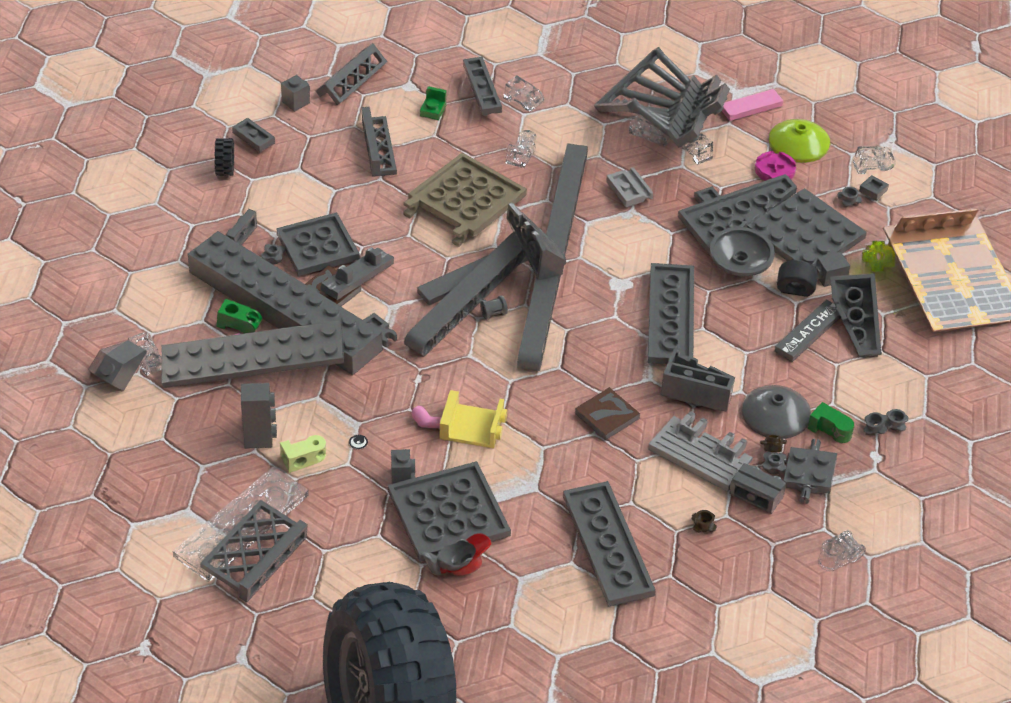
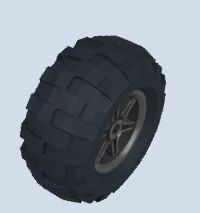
(387, 648)

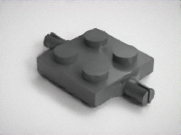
(810, 470)

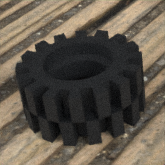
(224, 157)

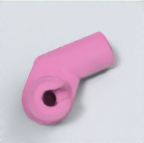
(423, 419)

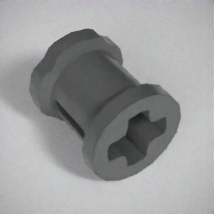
(493, 307)

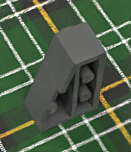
(696, 384)
(258, 415)

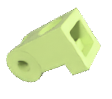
(303, 453)

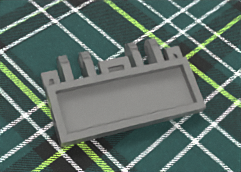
(702, 456)

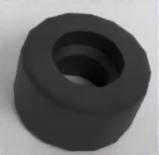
(797, 278)

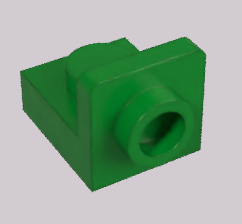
(434, 103)

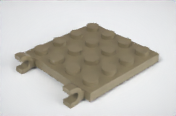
(465, 196)

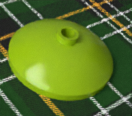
(800, 140)

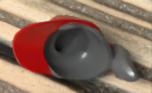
(459, 558)

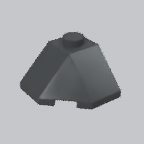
(118, 363)

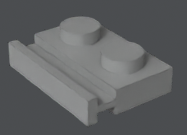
(629, 187)

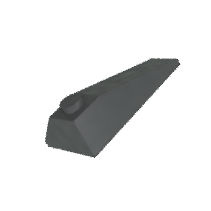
(539, 249)
(858, 308)

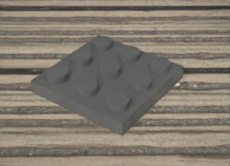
(317, 244)

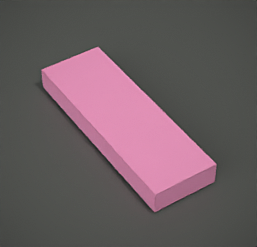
(752, 104)

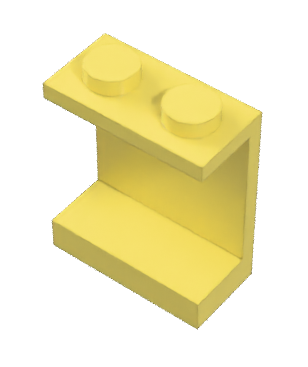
(471, 423)

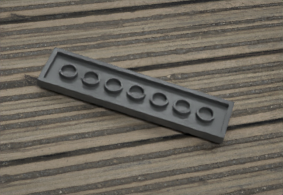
(252, 354)

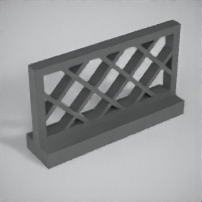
(272, 558)

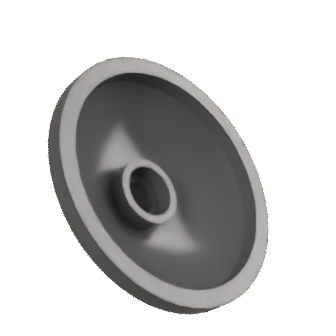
(742, 251)
(776, 411)

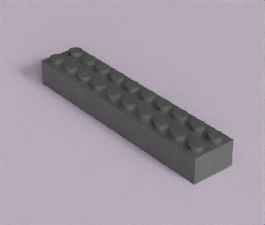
(279, 296)

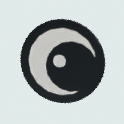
(358, 441)

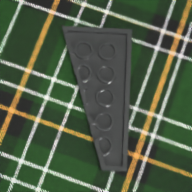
(735, 208)

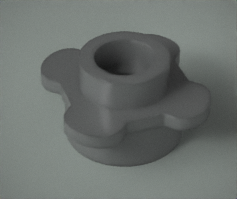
(849, 196)
(273, 253)
(875, 418)
(896, 420)
(774, 462)

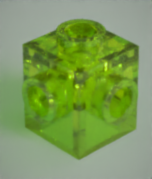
(885, 252)

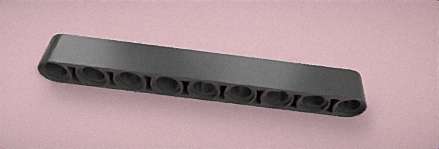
(465, 296)

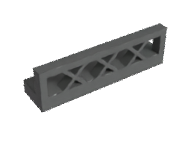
(347, 69)
(374, 146)

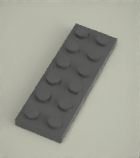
(670, 312)
(608, 544)

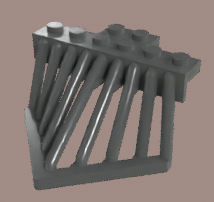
(685, 114)

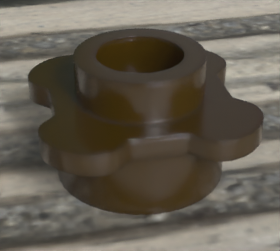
(773, 443)
(704, 521)

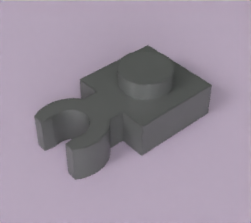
(383, 326)

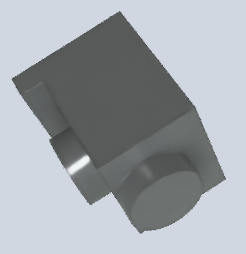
(402, 466)

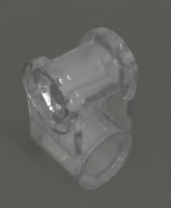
(840, 551)

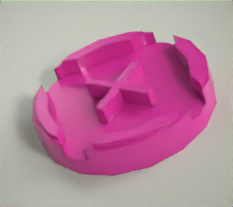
(772, 165)

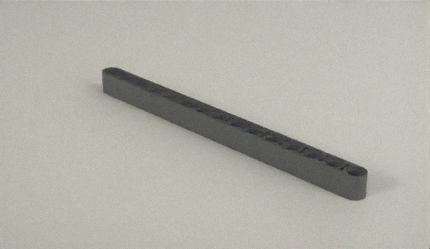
(559, 230)

